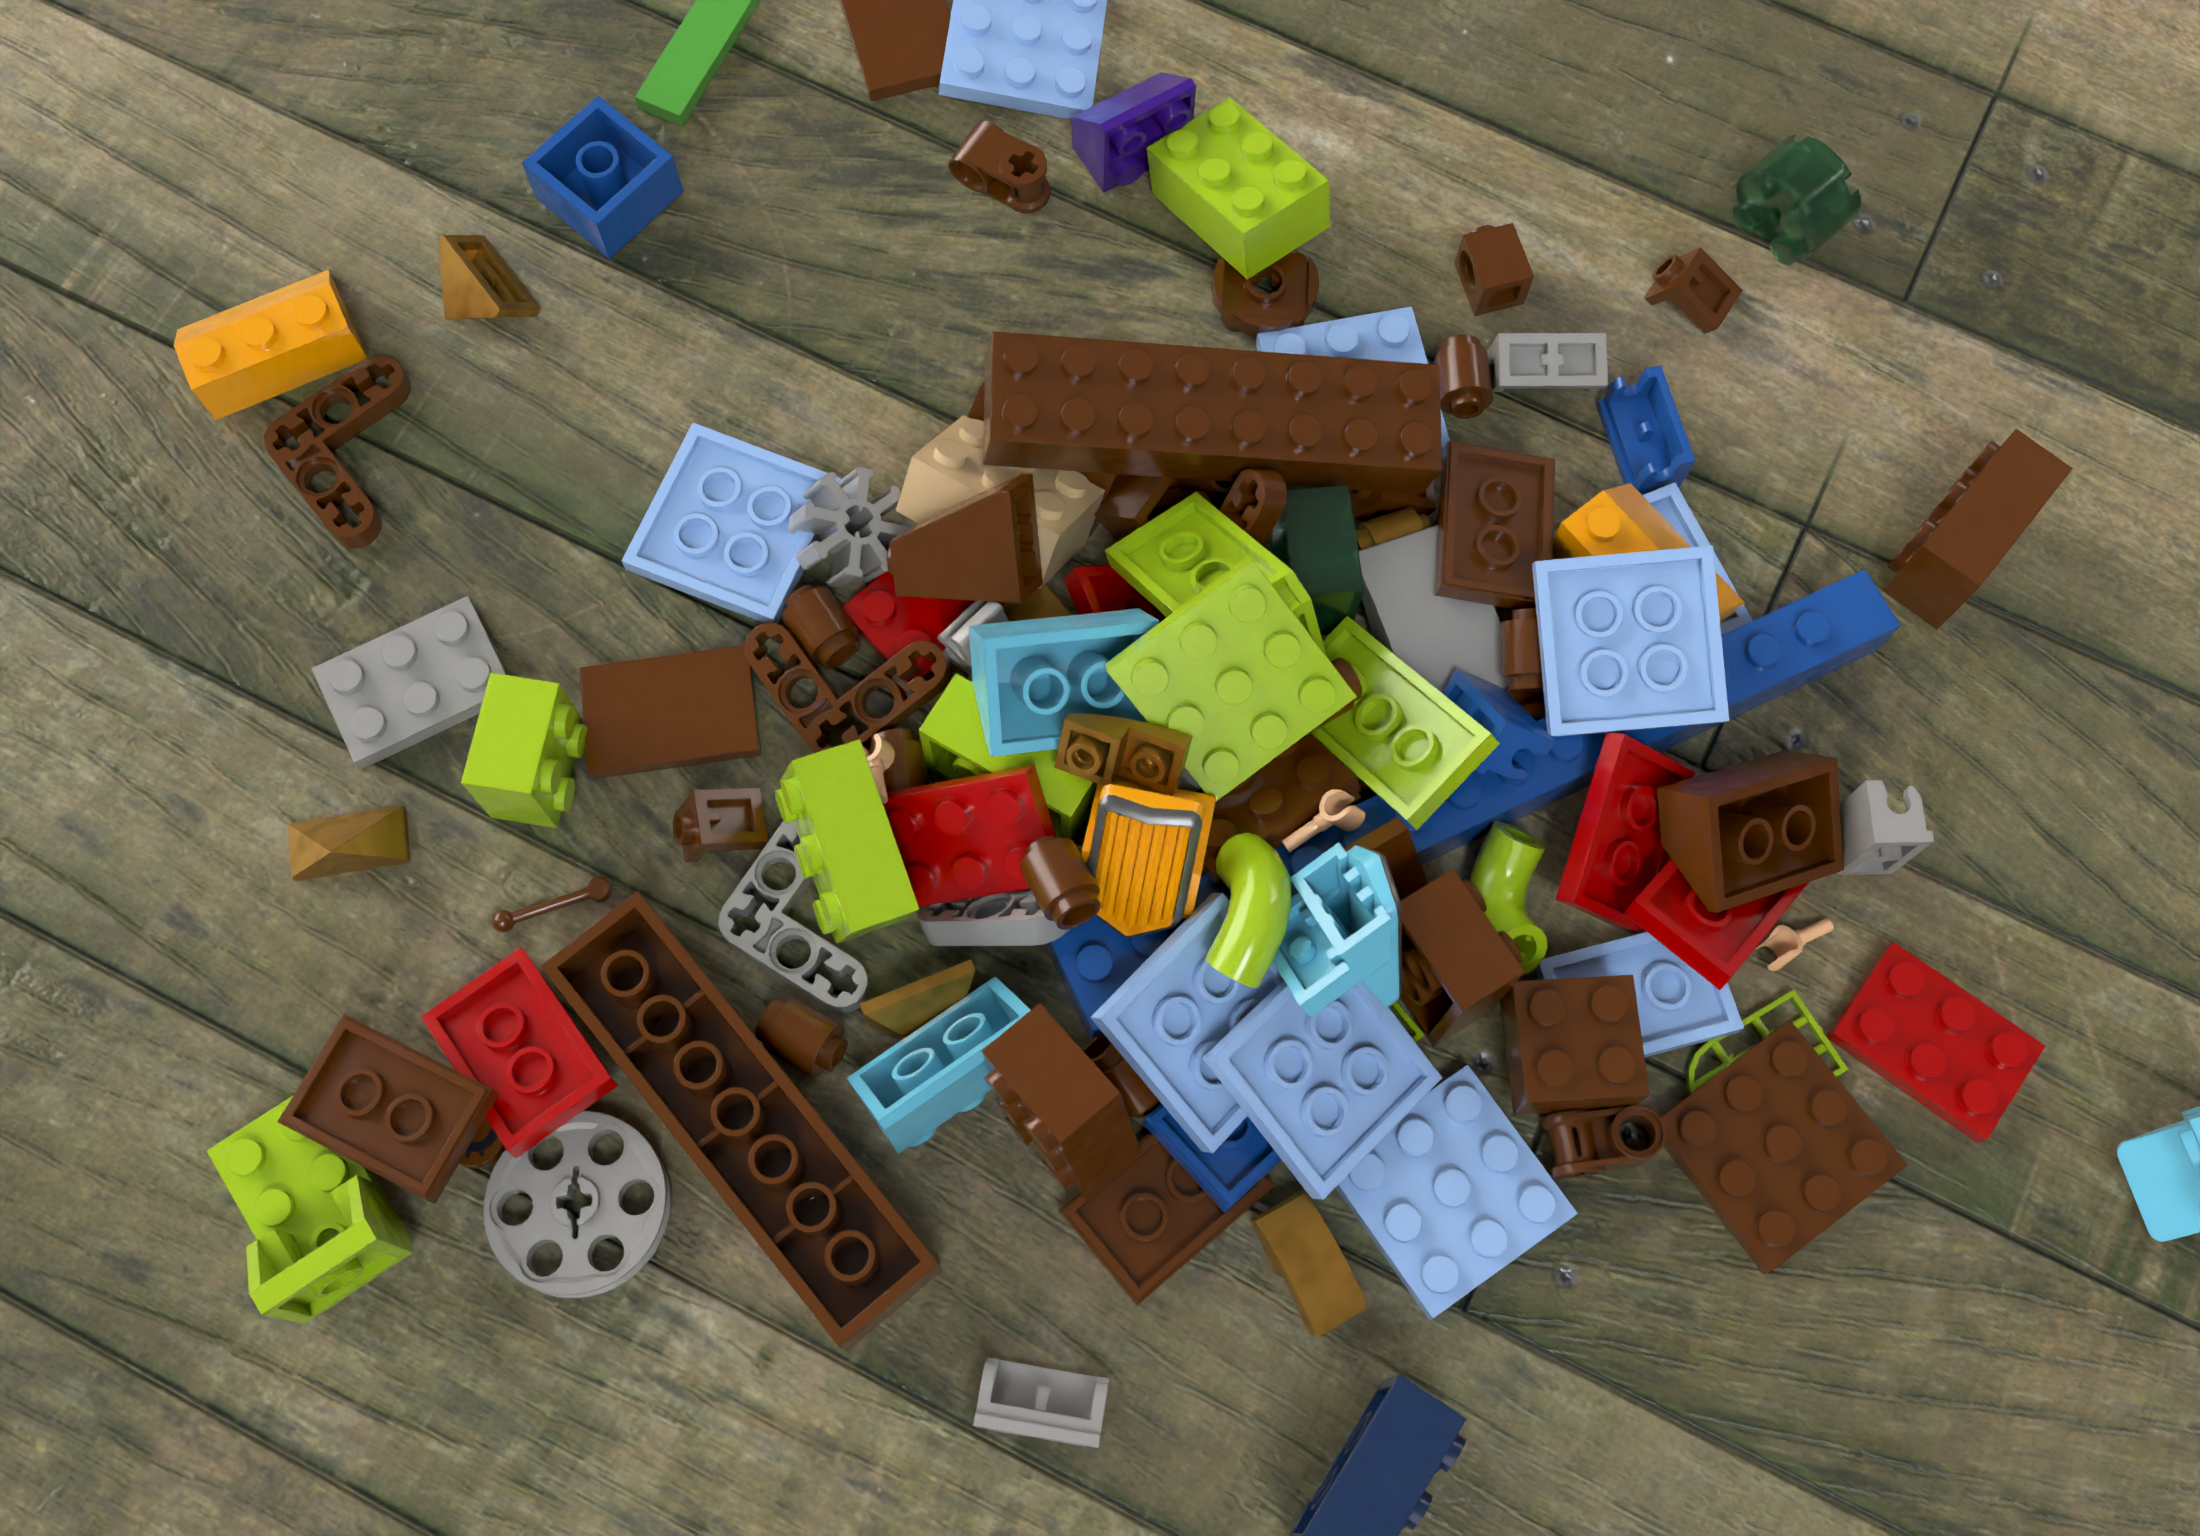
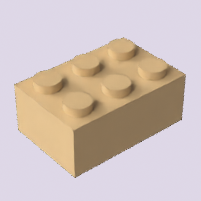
(953, 471)

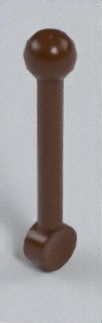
(597, 890)

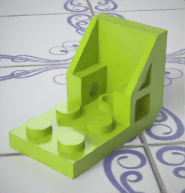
(1193, 547)
(314, 1217)

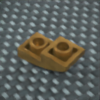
(1116, 746)
(1310, 1262)

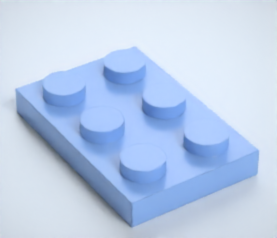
(1672, 999)

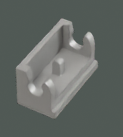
(1549, 361)
(1875, 836)
(1041, 1403)

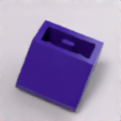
(1116, 132)

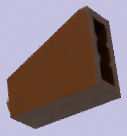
(973, 549)

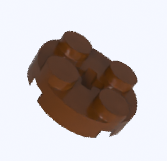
(1252, 312)

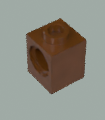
(1493, 268)

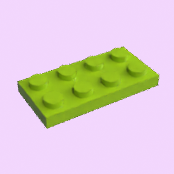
(1402, 731)

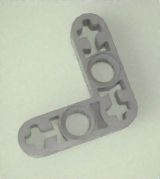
(990, 920)
(778, 928)

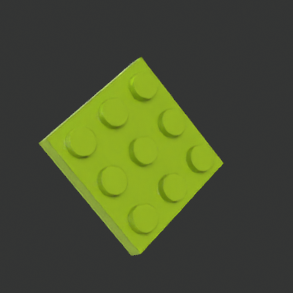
(1233, 676)

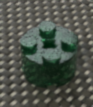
(1796, 198)

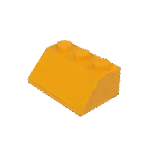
(268, 345)
(1625, 522)

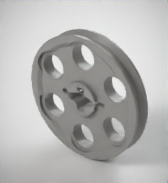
(601, 1220)

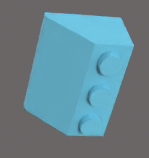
(1043, 669)
(937, 1067)

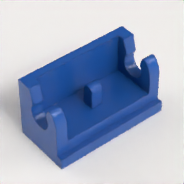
(1646, 432)
(1502, 718)

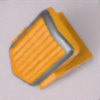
(1146, 854)

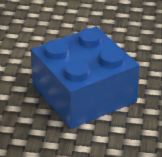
(603, 176)

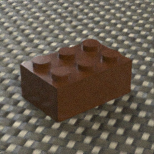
(1974, 527)
(1453, 957)
(1060, 1102)

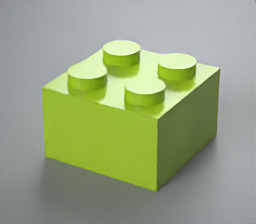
(525, 751)

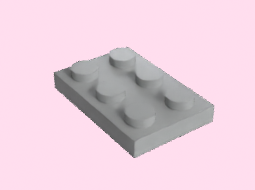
(410, 682)

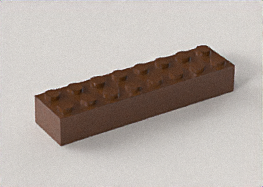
(1210, 413)
(742, 1121)

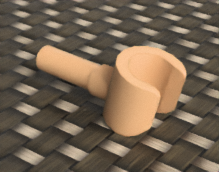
(879, 762)
(1331, 813)
(1789, 943)

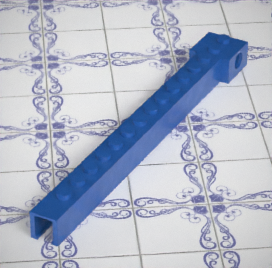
(1759, 665)

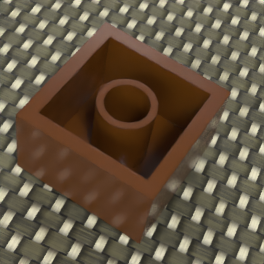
(1573, 1044)

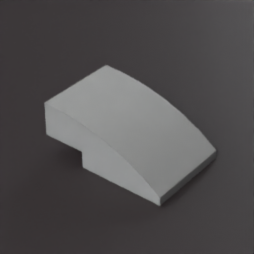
(1425, 629)

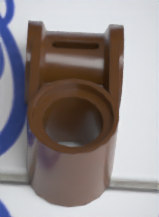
(1002, 168)
(1590, 1140)

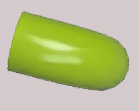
(1503, 879)
(1256, 909)

